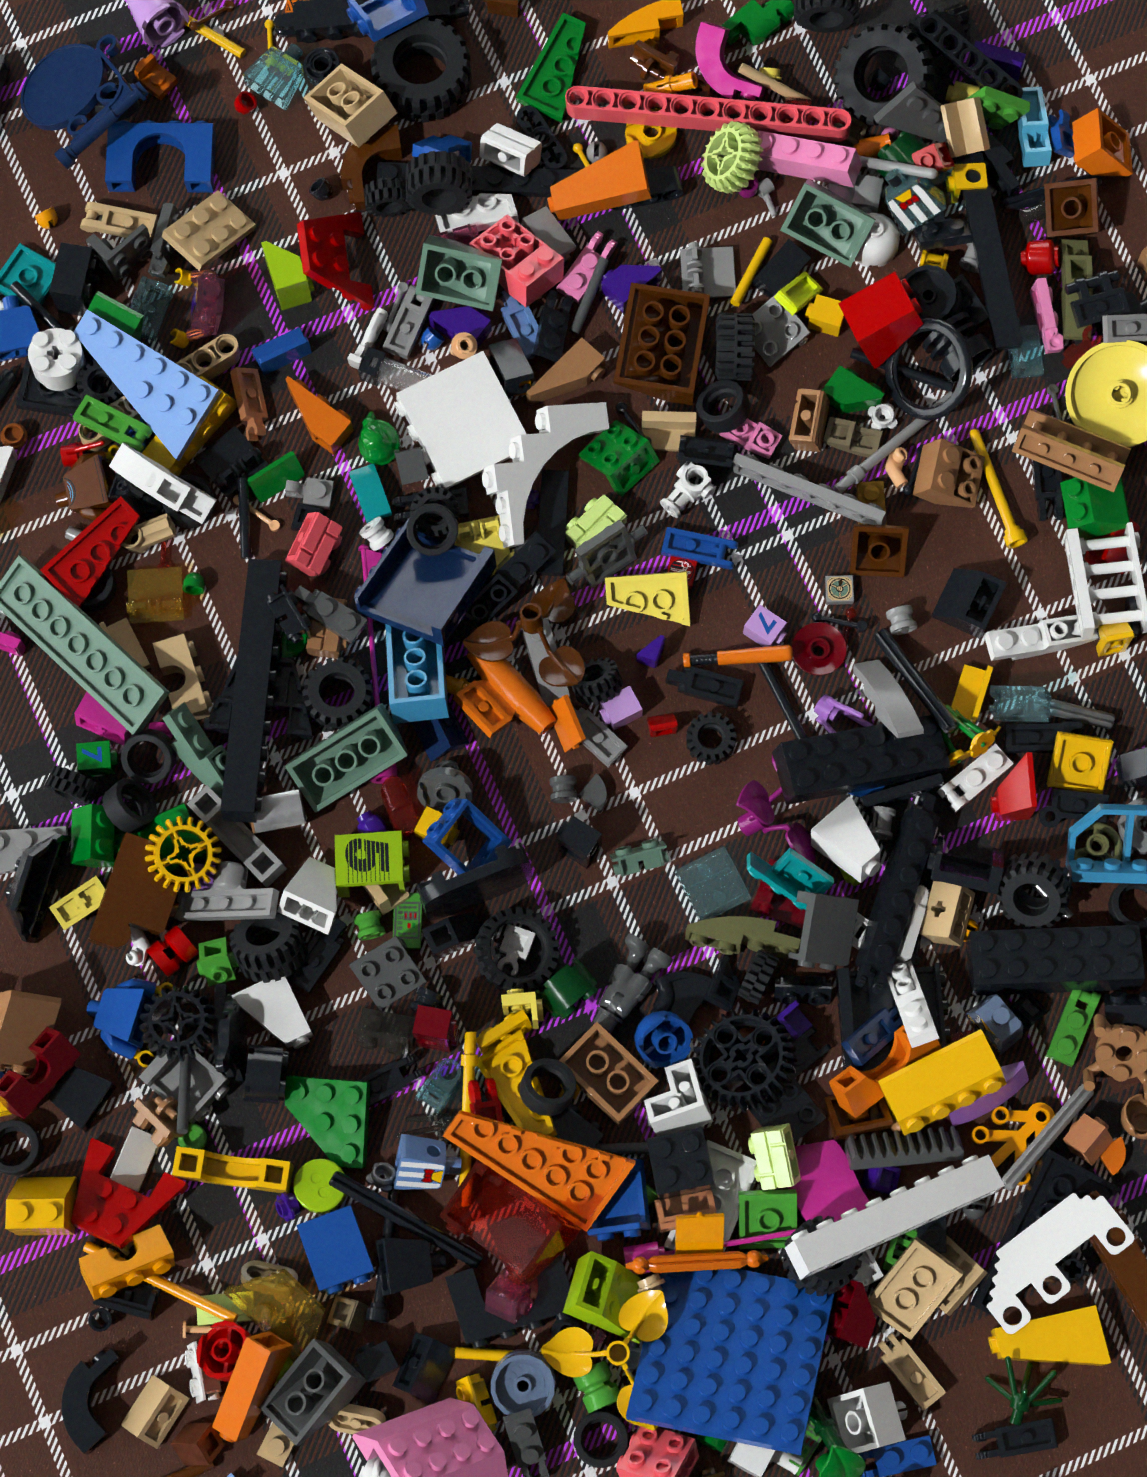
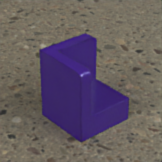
(794, 1020)

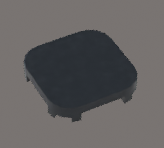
(447, 897)

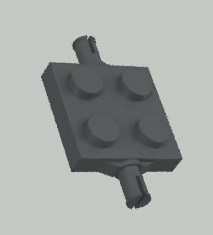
(606, 553)

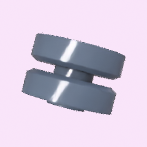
(527, 1366)

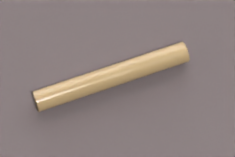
(769, 82)

